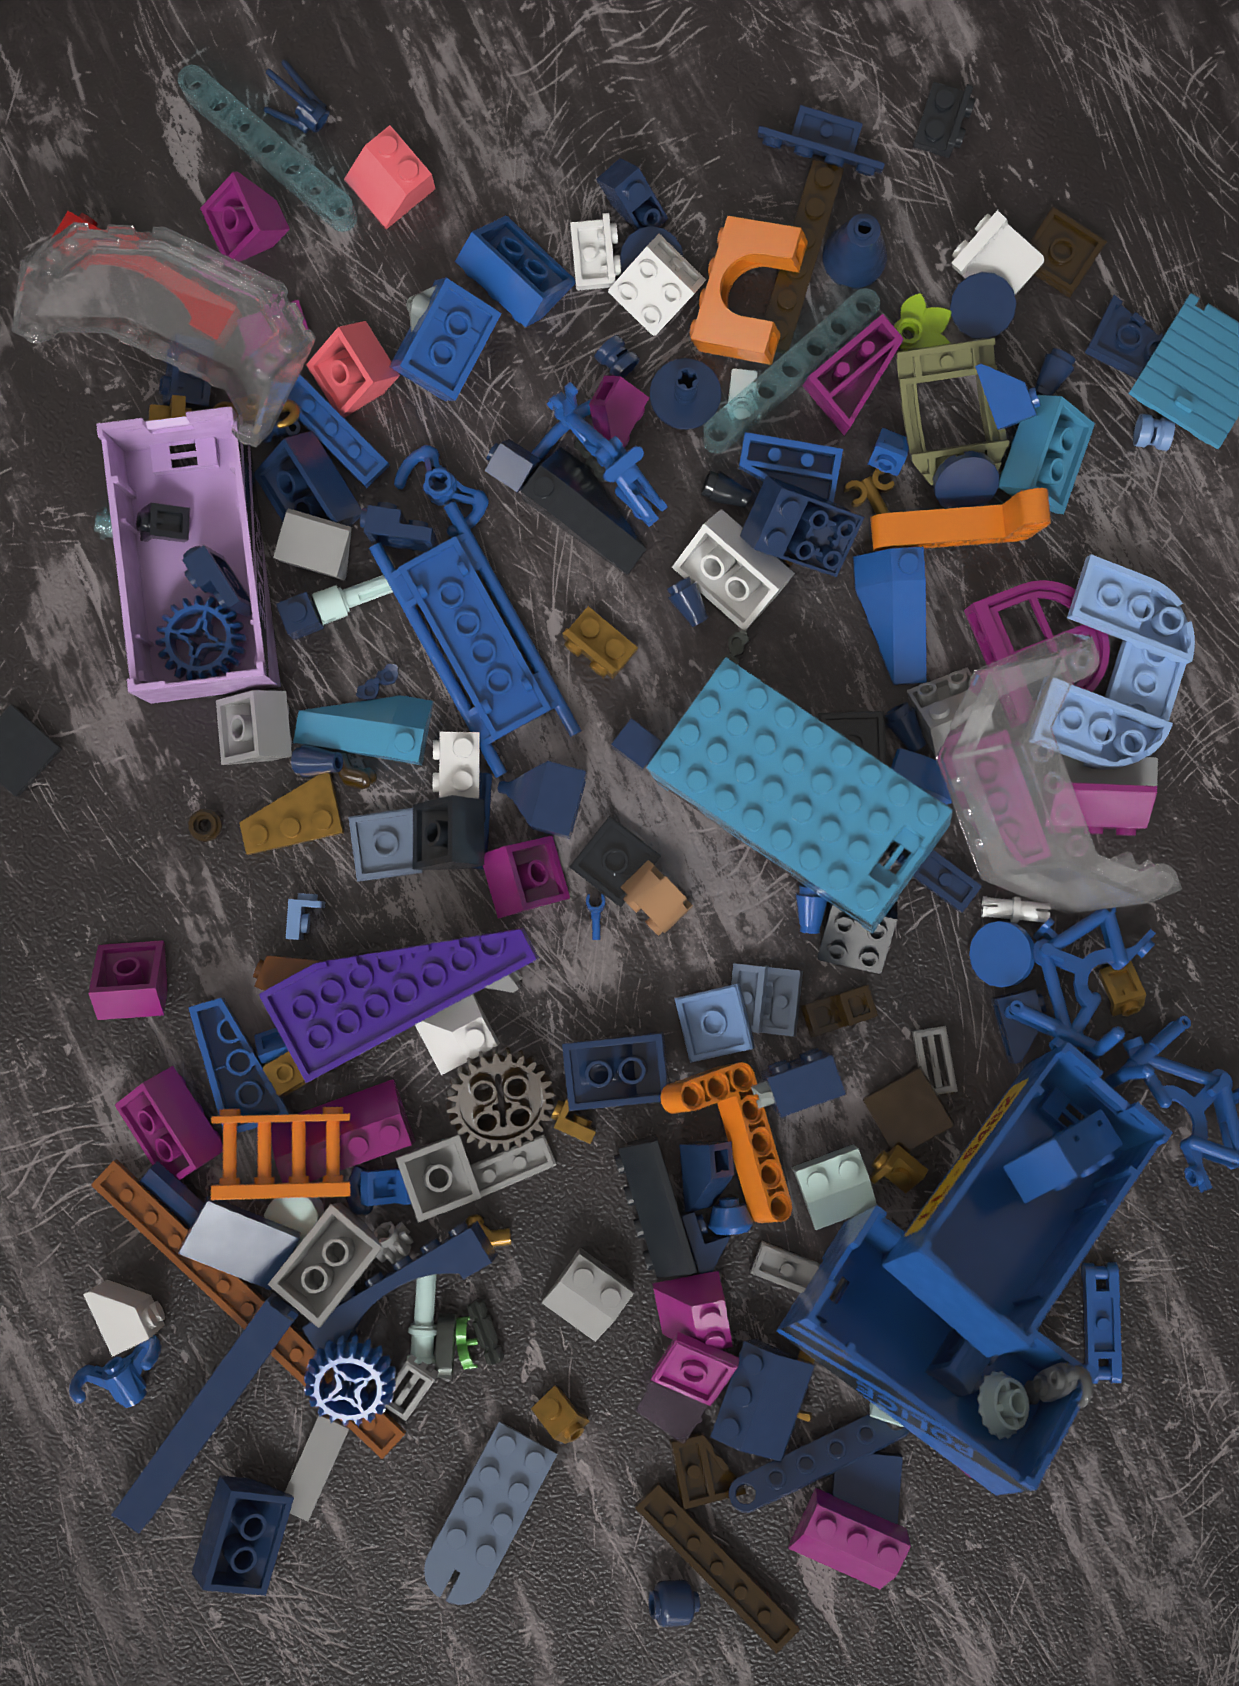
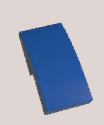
(921, 772)

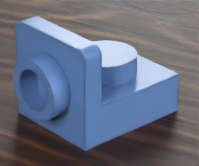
(297, 920)

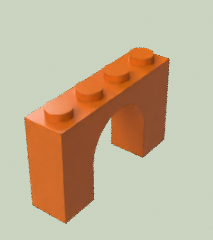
(741, 247)

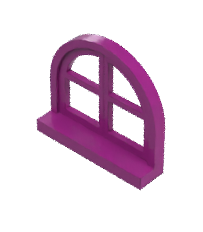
(993, 638)

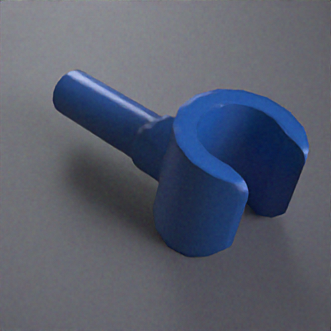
(595, 916)

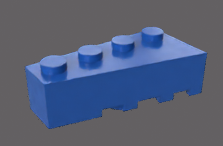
(233, 1064)

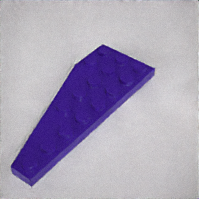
(365, 999)

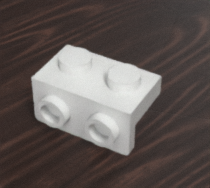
(593, 253)
(457, 764)

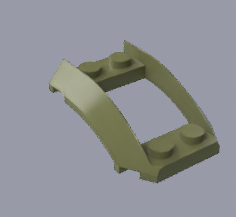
(943, 363)

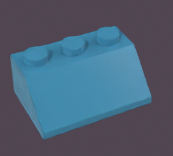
(1048, 451)

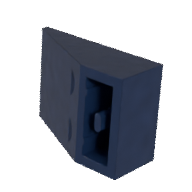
(800, 527)

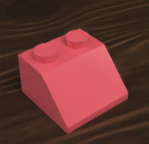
(389, 177)
(352, 368)

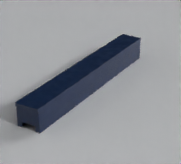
(206, 1413)

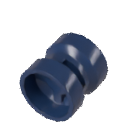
(617, 357)

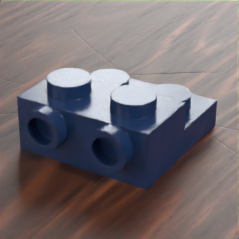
(389, 527)
(214, 575)

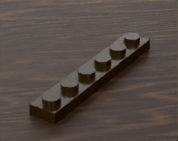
(813, 219)
(717, 1567)

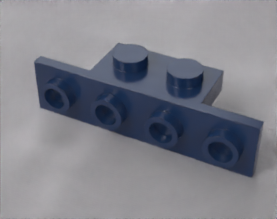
(826, 136)

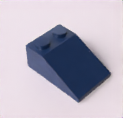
(615, 1071)

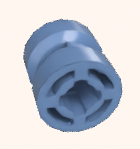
(1153, 432)

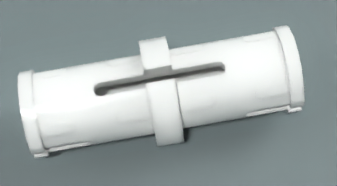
(1015, 909)

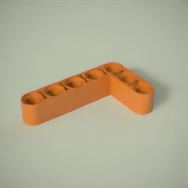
(1010, 522)
(746, 1127)

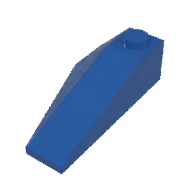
(894, 600)

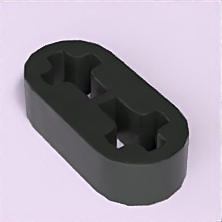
(445, 1345)

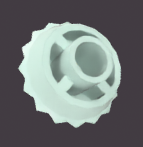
(1003, 1404)

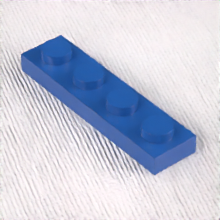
(337, 434)

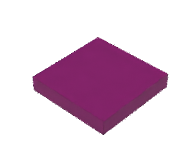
(694, 1369)

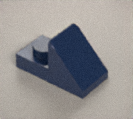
(706, 1250)

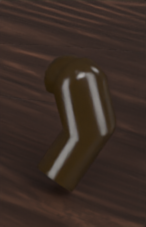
(355, 776)

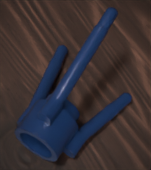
(311, 112)

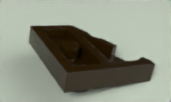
(700, 1472)

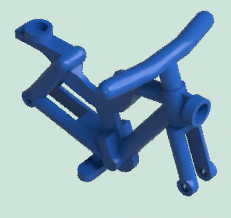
(611, 454)
(1049, 954)
(1216, 1091)

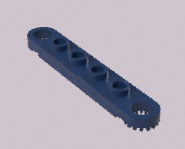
(815, 1461)

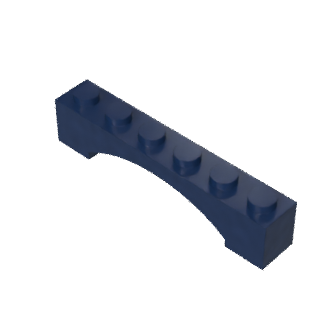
(461, 1253)

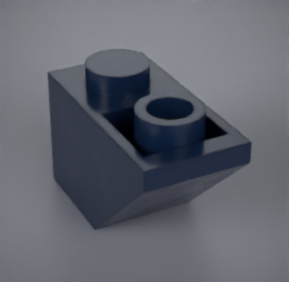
(631, 195)
(705, 1172)

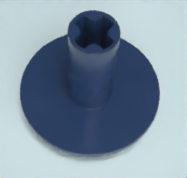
(685, 393)

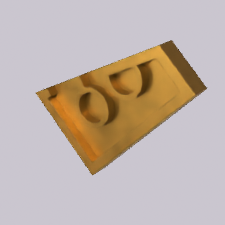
(295, 818)

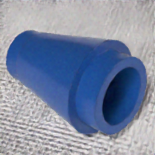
(810, 910)

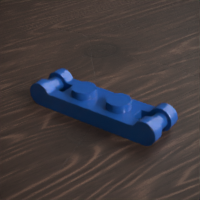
(1102, 1320)

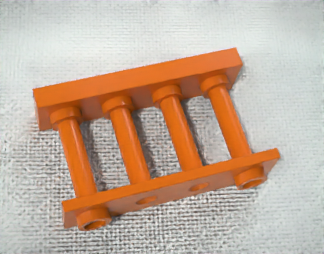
(298, 1184)

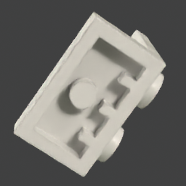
(656, 285)

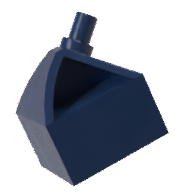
(548, 797)

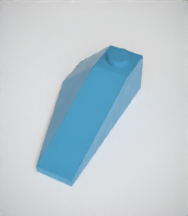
(377, 728)

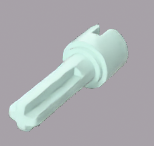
(335, 603)

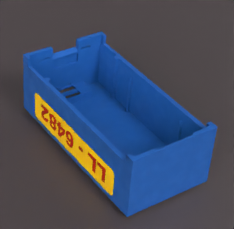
(1003, 1262)

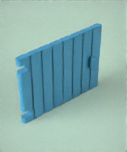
(1195, 373)

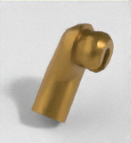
(497, 1237)

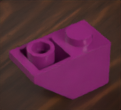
(617, 408)

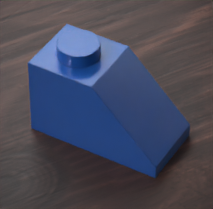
(1007, 397)

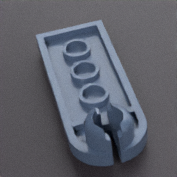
(487, 1514)

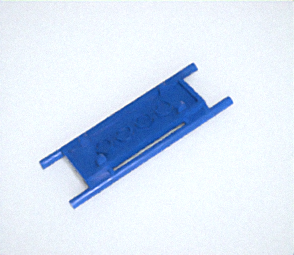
(475, 638)

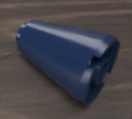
(855, 252)

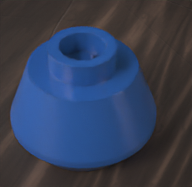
(730, 1217)

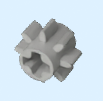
(394, 1240)

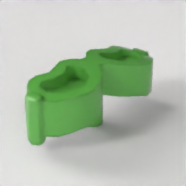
(463, 1343)

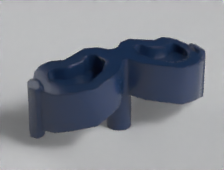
(371, 687)

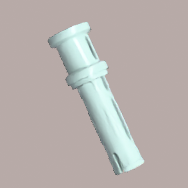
(423, 1328)

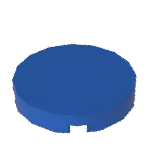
(1002, 954)

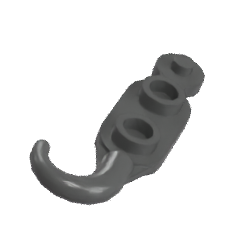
(1058, 1382)

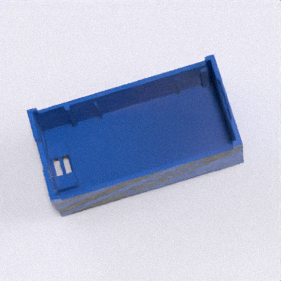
(884, 1340)

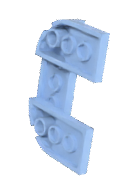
(1147, 671)

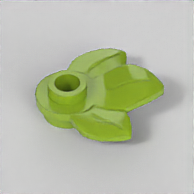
(923, 322)

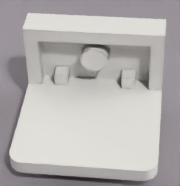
(998, 251)

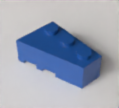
(795, 462)

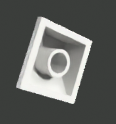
(457, 1034)

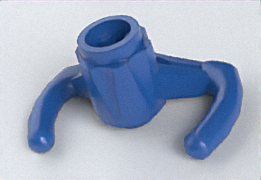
(442, 486)
(120, 1374)

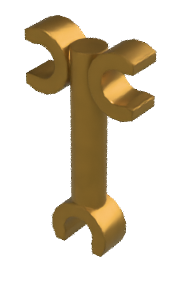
(870, 488)

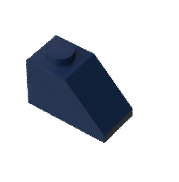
(1014, 1034)

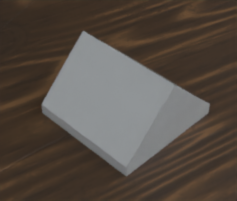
(314, 544)
(438, 1177)

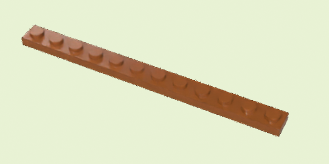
(228, 1291)

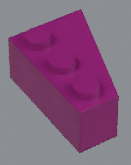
(852, 373)

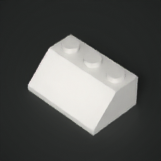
(731, 571)

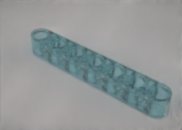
(260, 135)
(799, 358)

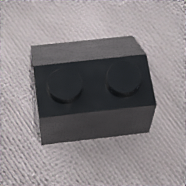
(448, 833)

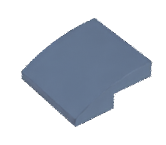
(770, 997)

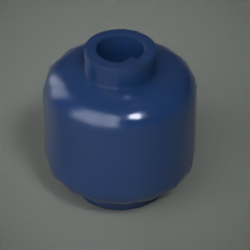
(673, 1603)

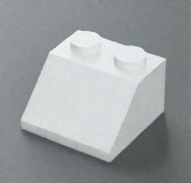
(124, 1315)

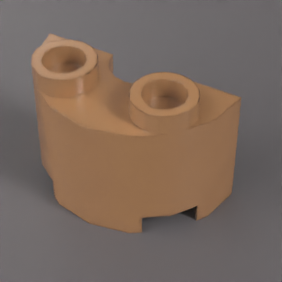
(656, 897)

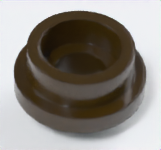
(195, 825)

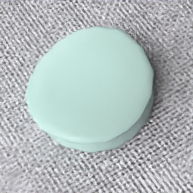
(296, 1213)

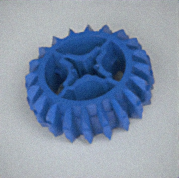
(174, 631)
(353, 1363)

